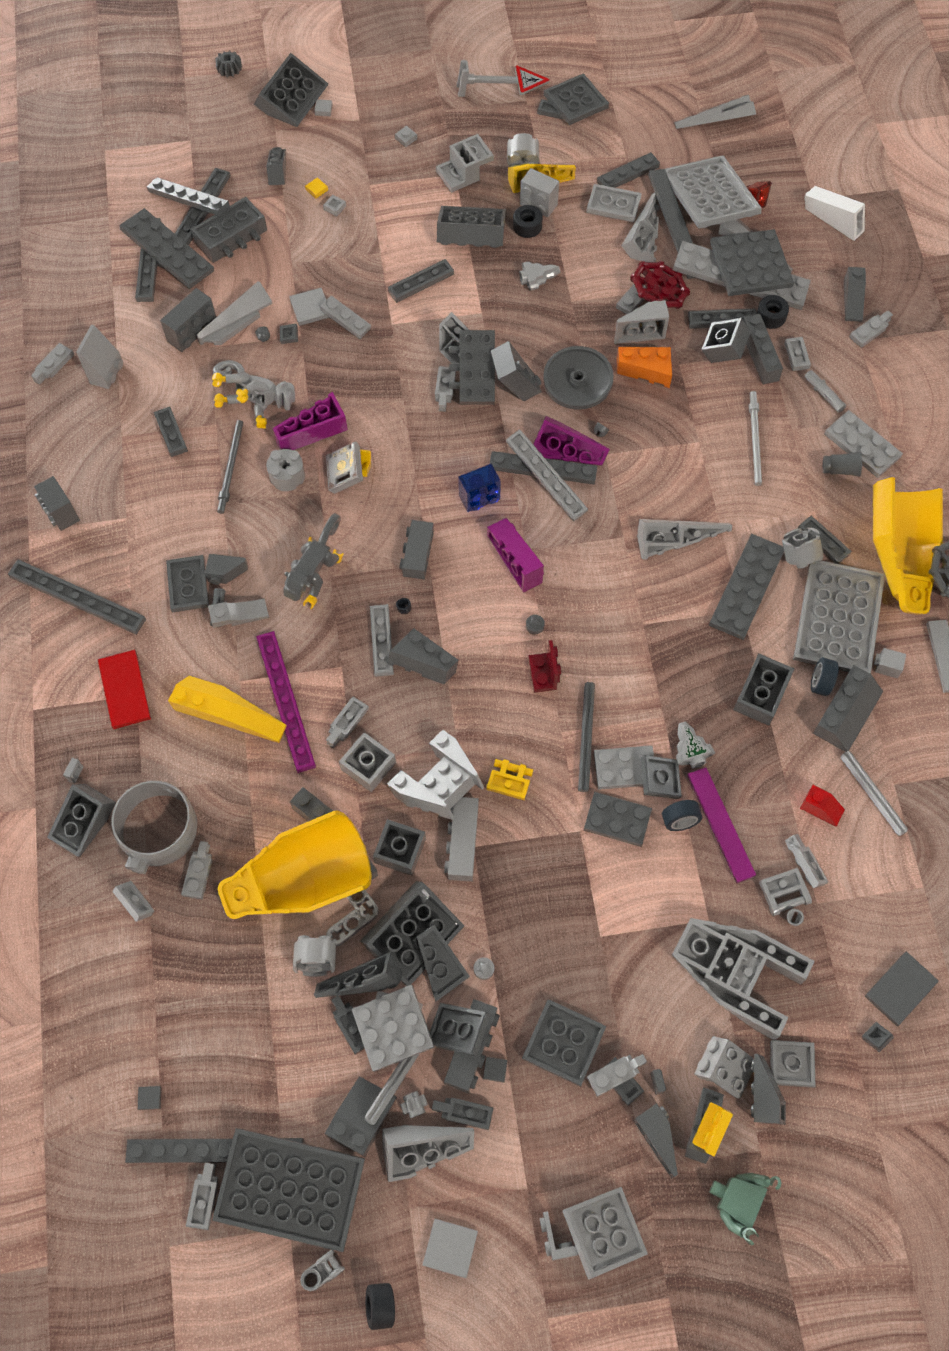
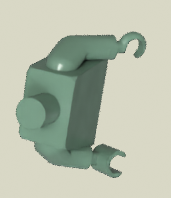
(742, 1201)

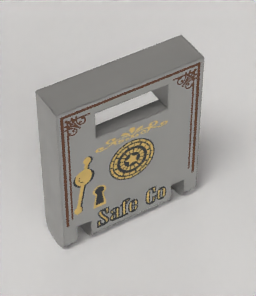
(341, 463)

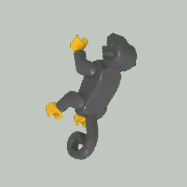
(306, 570)

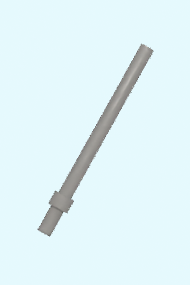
(754, 409)

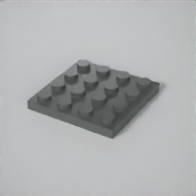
(751, 262)

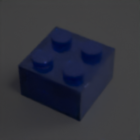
(479, 488)

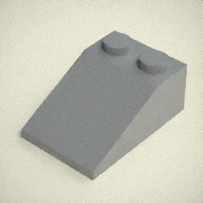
(643, 323)
(99, 358)

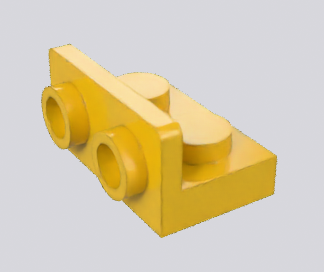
(712, 1128)

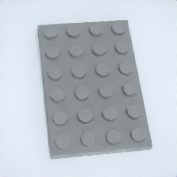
(712, 192)
(839, 615)

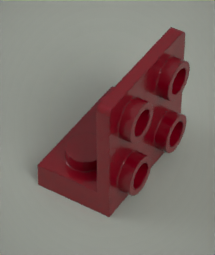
(545, 670)

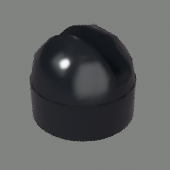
(403, 606)

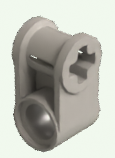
(323, 1271)

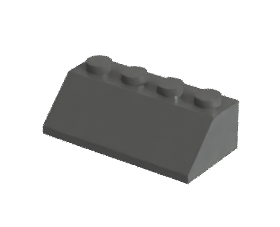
(849, 709)

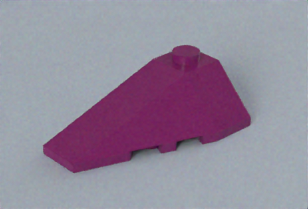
(566, 444)

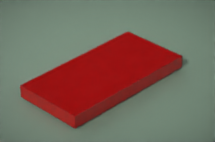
(124, 689)

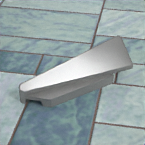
(236, 316)

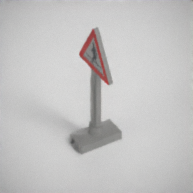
(524, 78)

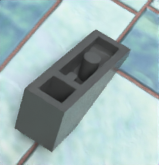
(854, 293)
(657, 1132)

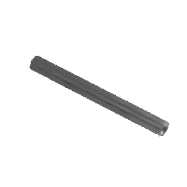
(586, 737)

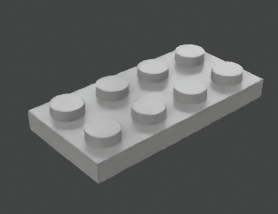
(855, 436)

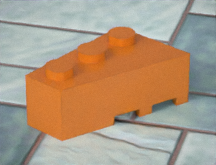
(646, 363)

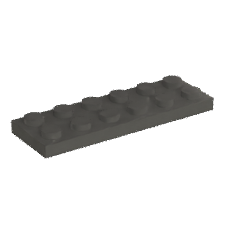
(166, 248)
(747, 586)

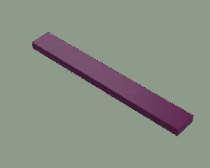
(286, 702)

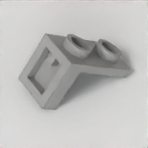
(565, 1249)

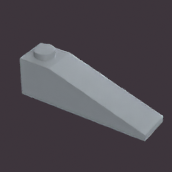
(417, 1147)

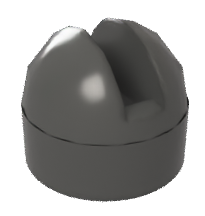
(262, 334)
(600, 428)

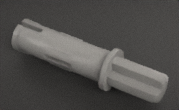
(828, 394)

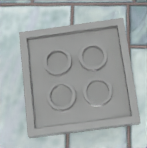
(392, 1028)
(604, 1232)

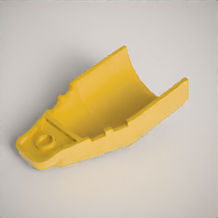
(904, 535)
(300, 870)

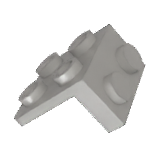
(725, 1066)

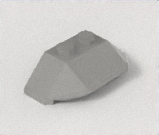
(450, 336)

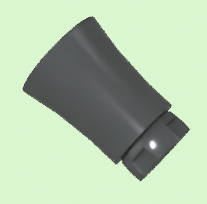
(843, 464)

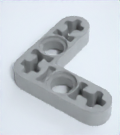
(359, 914)

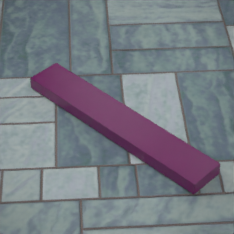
(721, 825)

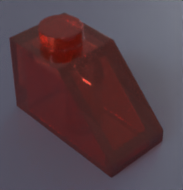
(760, 192)

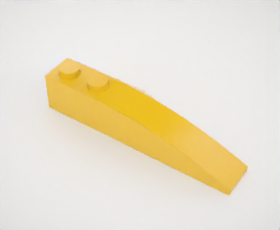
(225, 708)

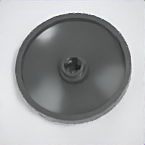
(578, 377)

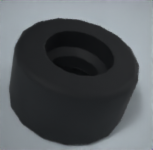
(527, 213)
(776, 304)
(380, 1306)

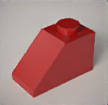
(822, 805)

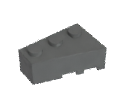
(515, 372)

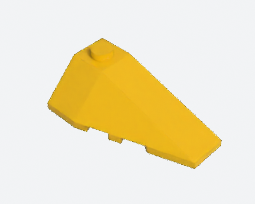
(559, 172)

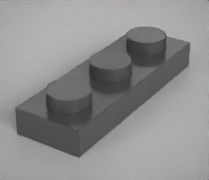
(170, 431)
(831, 546)

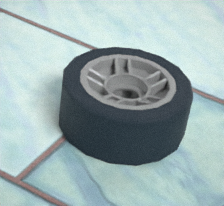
(824, 676)
(682, 815)

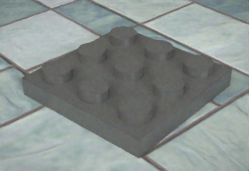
(576, 99)
(564, 1042)

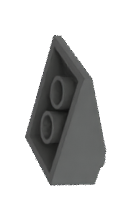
(80, 818)
(349, 1122)

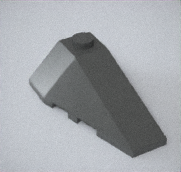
(368, 977)

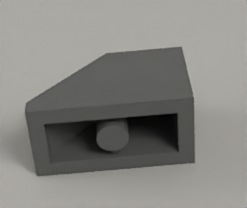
(224, 568)

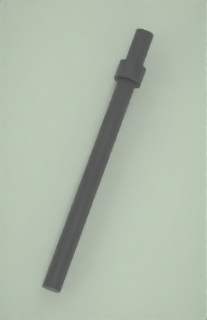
(224, 494)

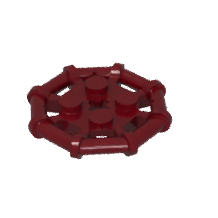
(658, 277)

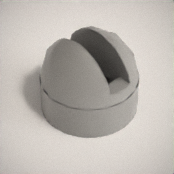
(799, 918)

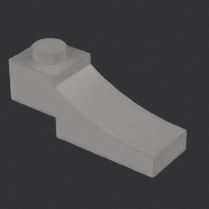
(237, 613)

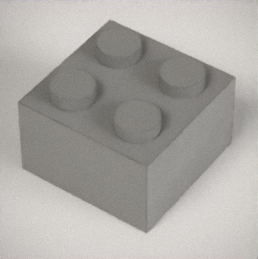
(539, 191)
(367, 762)

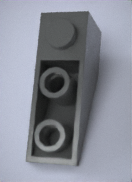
(276, 166)
(769, 1102)

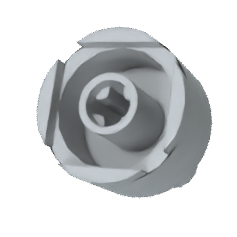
(522, 150)
(285, 469)
(802, 547)
(314, 955)

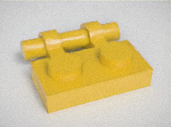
(509, 784)

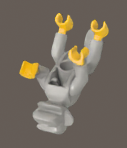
(252, 388)

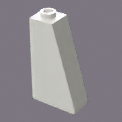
(837, 210)

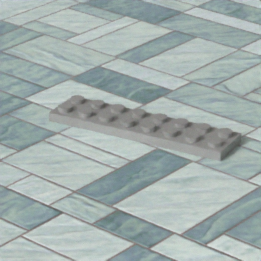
(701, 263)

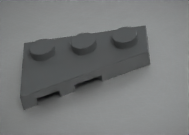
(441, 964)

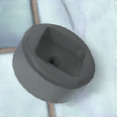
(535, 624)

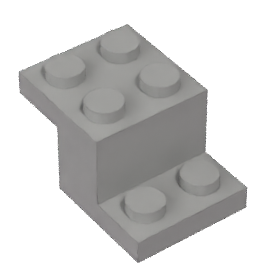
(464, 163)

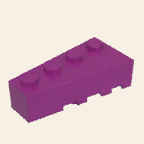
(311, 425)
(516, 554)

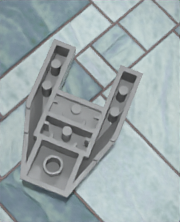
(729, 963)

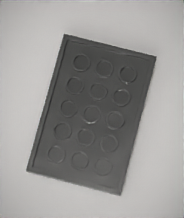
(289, 1189)

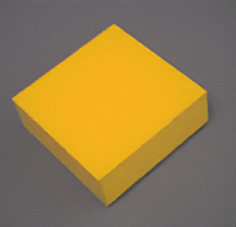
(316, 188)

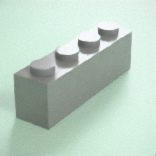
(463, 840)

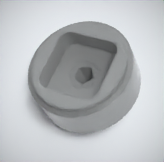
(484, 968)

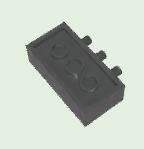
(230, 230)
(475, 367)

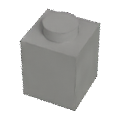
(889, 663)

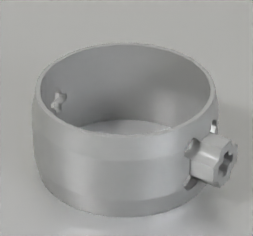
(138, 861)

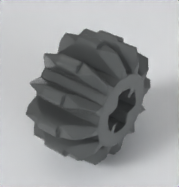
(228, 63)

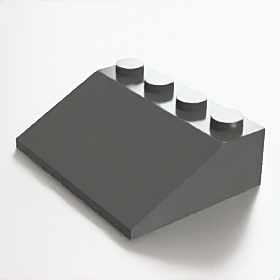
(291, 92)
(471, 226)
(403, 922)

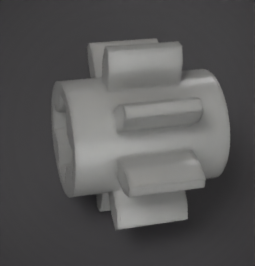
(414, 1104)

